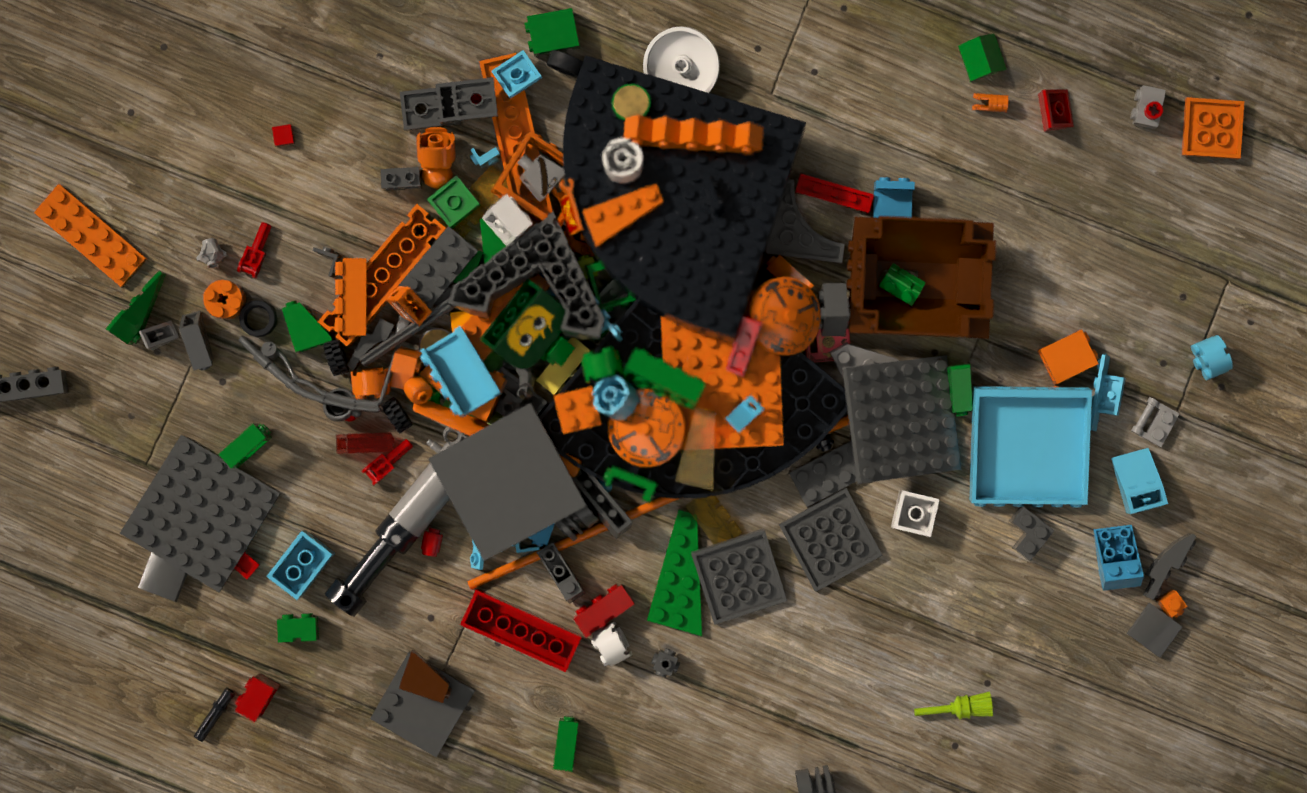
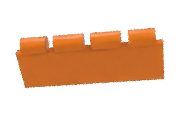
(354, 296)

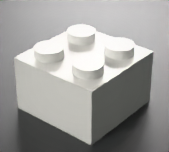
(507, 220)
(915, 513)

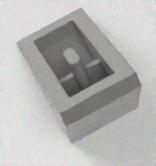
(159, 335)

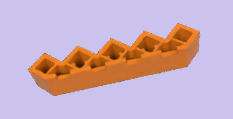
(694, 134)

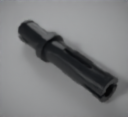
(218, 708)

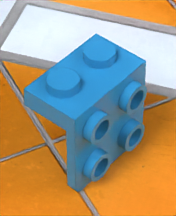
(893, 197)

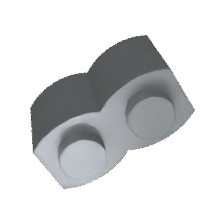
(1144, 97)

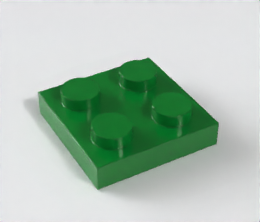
(453, 202)

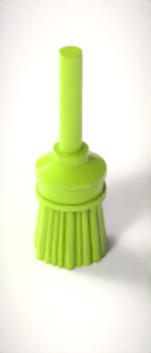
(963, 707)

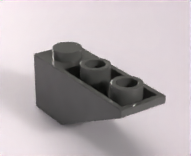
(561, 573)

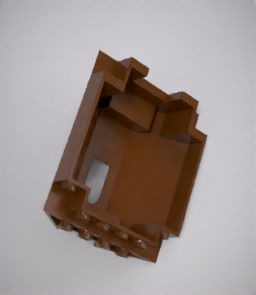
(949, 257)

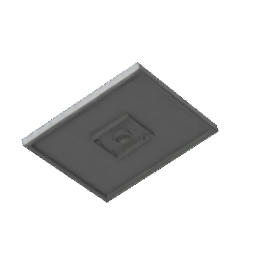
(507, 482)

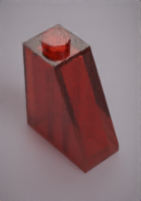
(364, 443)

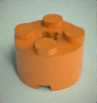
(436, 148)
(214, 295)
(369, 382)

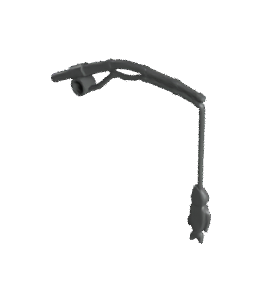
(271, 352)

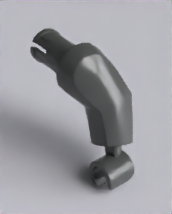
(526, 380)

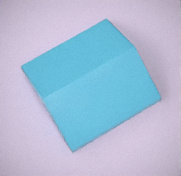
(516, 74)

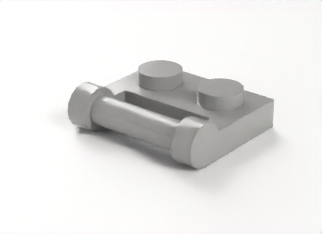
(1161, 424)

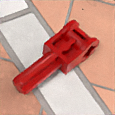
(254, 255)
(384, 464)

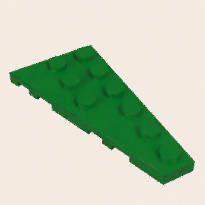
(678, 587)

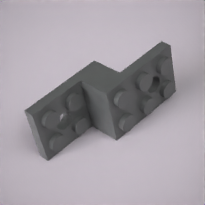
(448, 104)

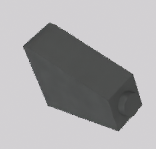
(196, 340)

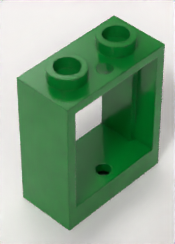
(608, 306)
(245, 445)

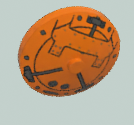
(788, 315)
(651, 432)

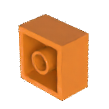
(577, 410)

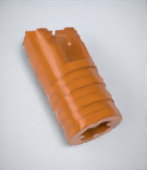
(995, 102)

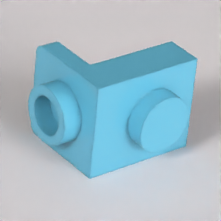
(490, 157)

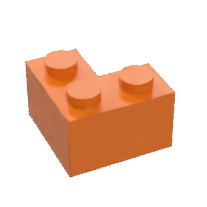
(404, 366)

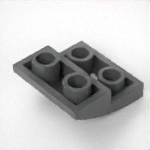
(162, 578)
(1154, 630)

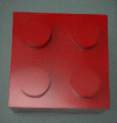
(257, 697)

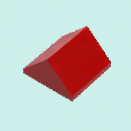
(1055, 109)

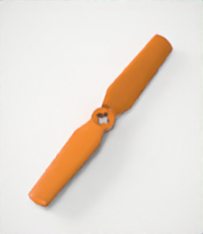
(469, 425)

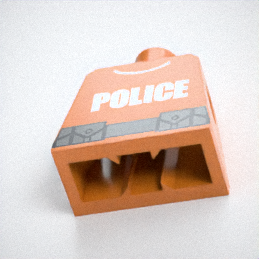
(404, 301)

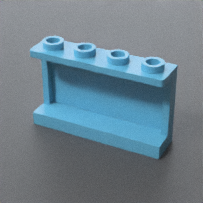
(460, 373)

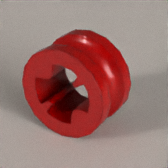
(1159, 108)

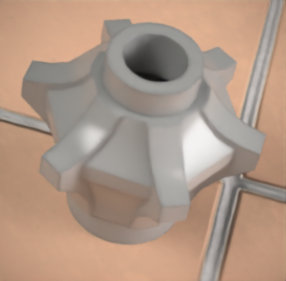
(211, 253)

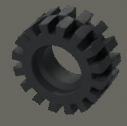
(336, 357)
(396, 415)

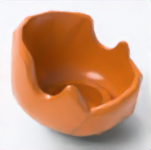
(436, 177)

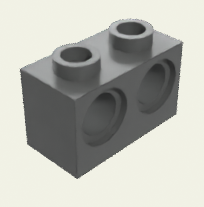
(401, 178)

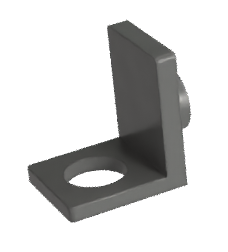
(328, 252)

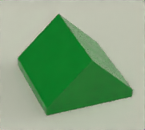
(982, 57)

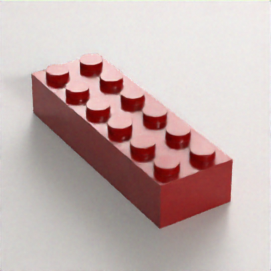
(521, 630)

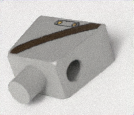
(540, 175)

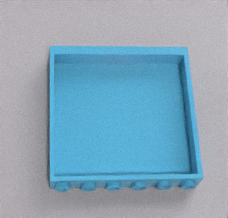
(1030, 446)

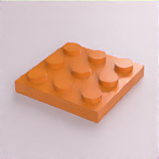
(1213, 128)

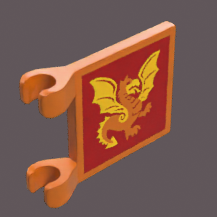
(568, 207)

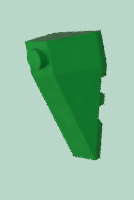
(135, 318)

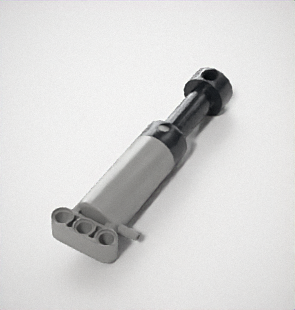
(395, 533)

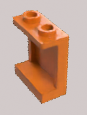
(1068, 356)

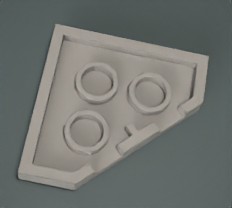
(850, 355)

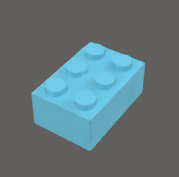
(300, 564)

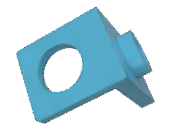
(744, 414)
(519, 550)

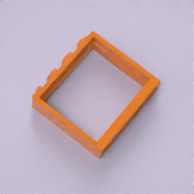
(499, 190)

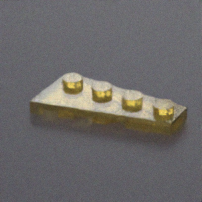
(698, 454)

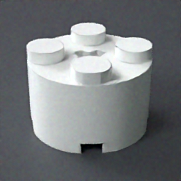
(623, 149)
(611, 644)

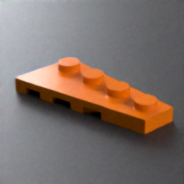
(614, 215)

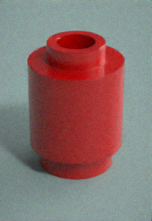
(431, 542)

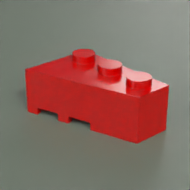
(603, 609)

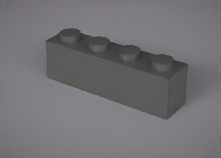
(602, 504)

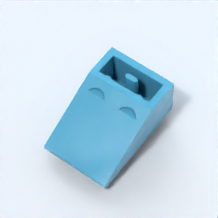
(1139, 481)

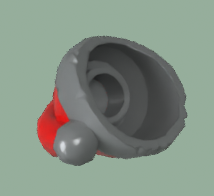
(341, 414)

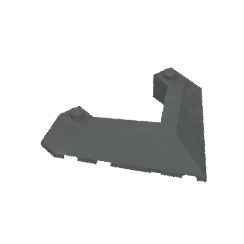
(538, 251)

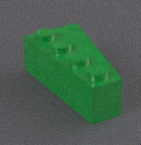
(663, 379)

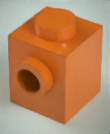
(1172, 603)

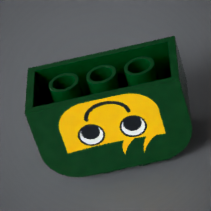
(525, 326)

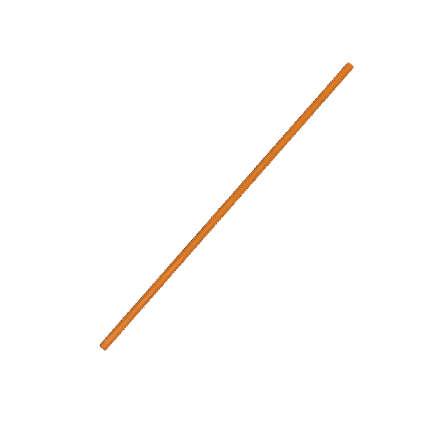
(587, 533)

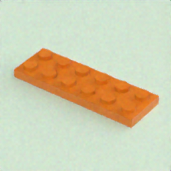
(90, 235)

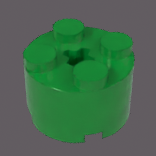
(602, 364)

